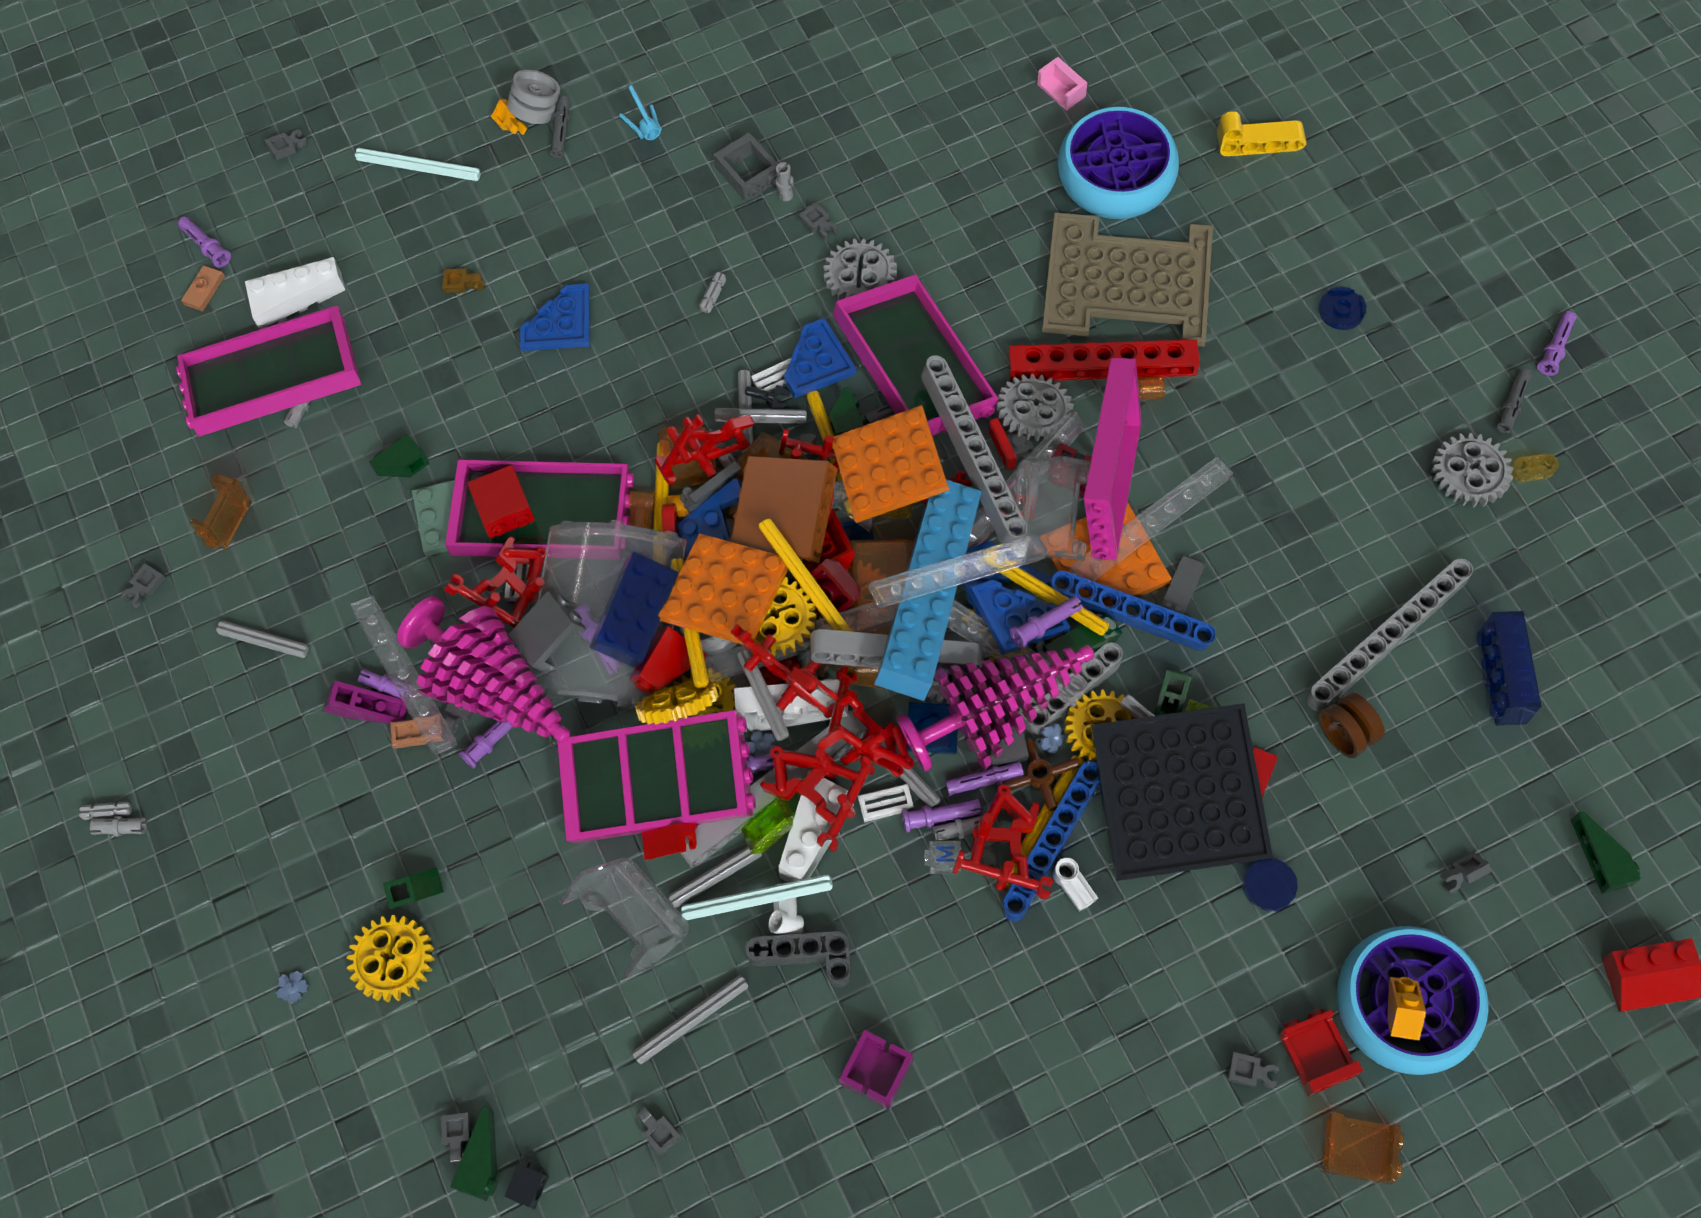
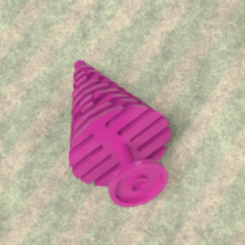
(480, 669)
(993, 701)

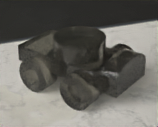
(989, 857)

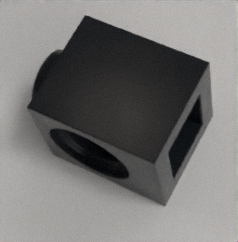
(527, 1185)

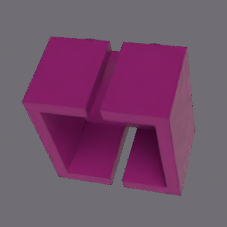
(875, 1070)

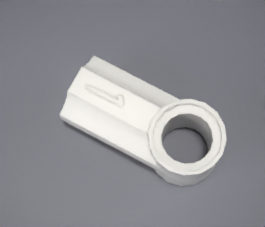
(1075, 886)
(785, 918)

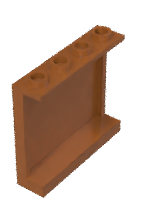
(792, 495)

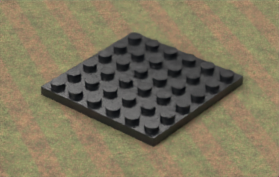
(1180, 792)

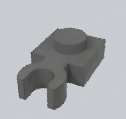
(283, 145)
(817, 219)
(144, 582)
(1247, 1070)

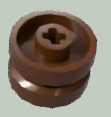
(1351, 724)

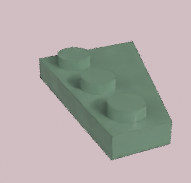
(433, 514)

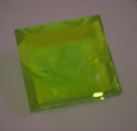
(768, 826)

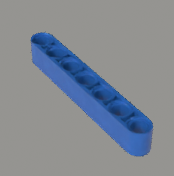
(1143, 608)
(1057, 829)

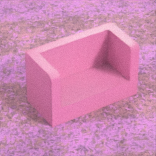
(1062, 83)

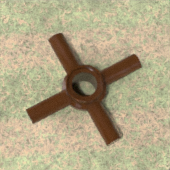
(1044, 783)

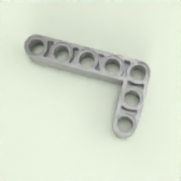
(1099, 663)

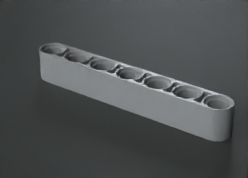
(867, 650)

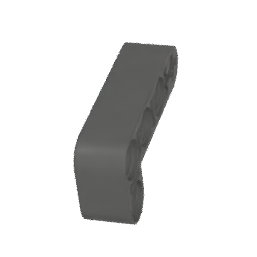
(799, 956)

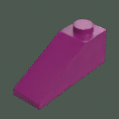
(363, 704)

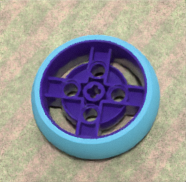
(1114, 168)
(1454, 967)

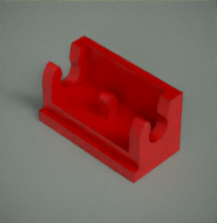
(668, 840)

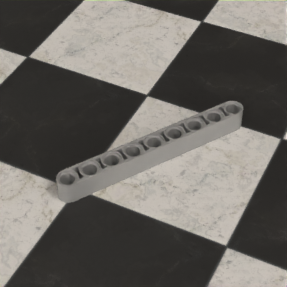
(973, 439)
(1385, 644)
(715, 835)

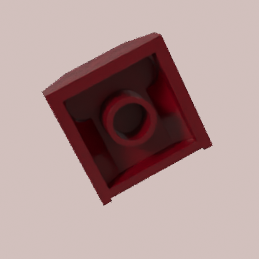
(836, 584)

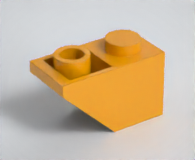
(1405, 1008)

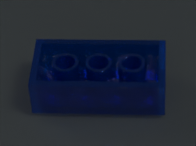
(634, 609)
(1509, 668)

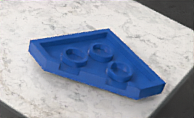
(560, 321)
(817, 360)
(1008, 608)

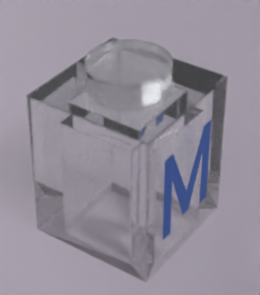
(942, 856)

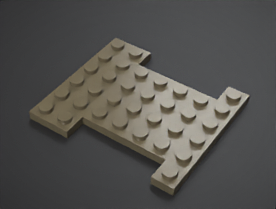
(1126, 278)

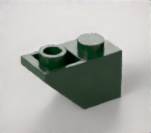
(844, 413)
(400, 459)
(413, 887)

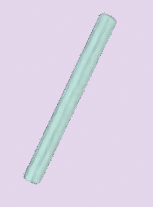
(418, 164)
(757, 897)

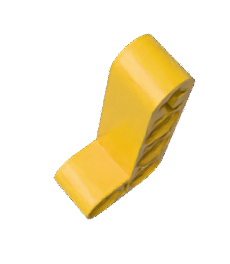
(1258, 138)

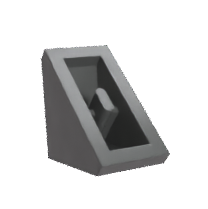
(1014, 752)

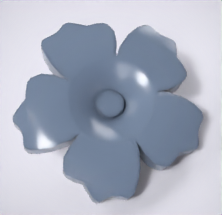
(1051, 738)
(761, 744)
(291, 987)

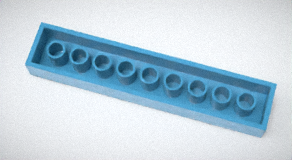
(921, 622)

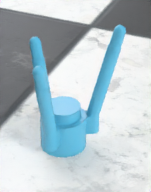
(648, 127)

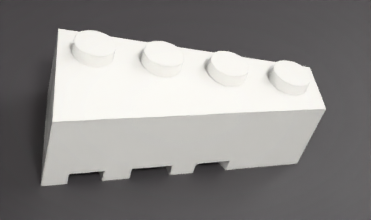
(292, 290)
(796, 713)
(801, 849)

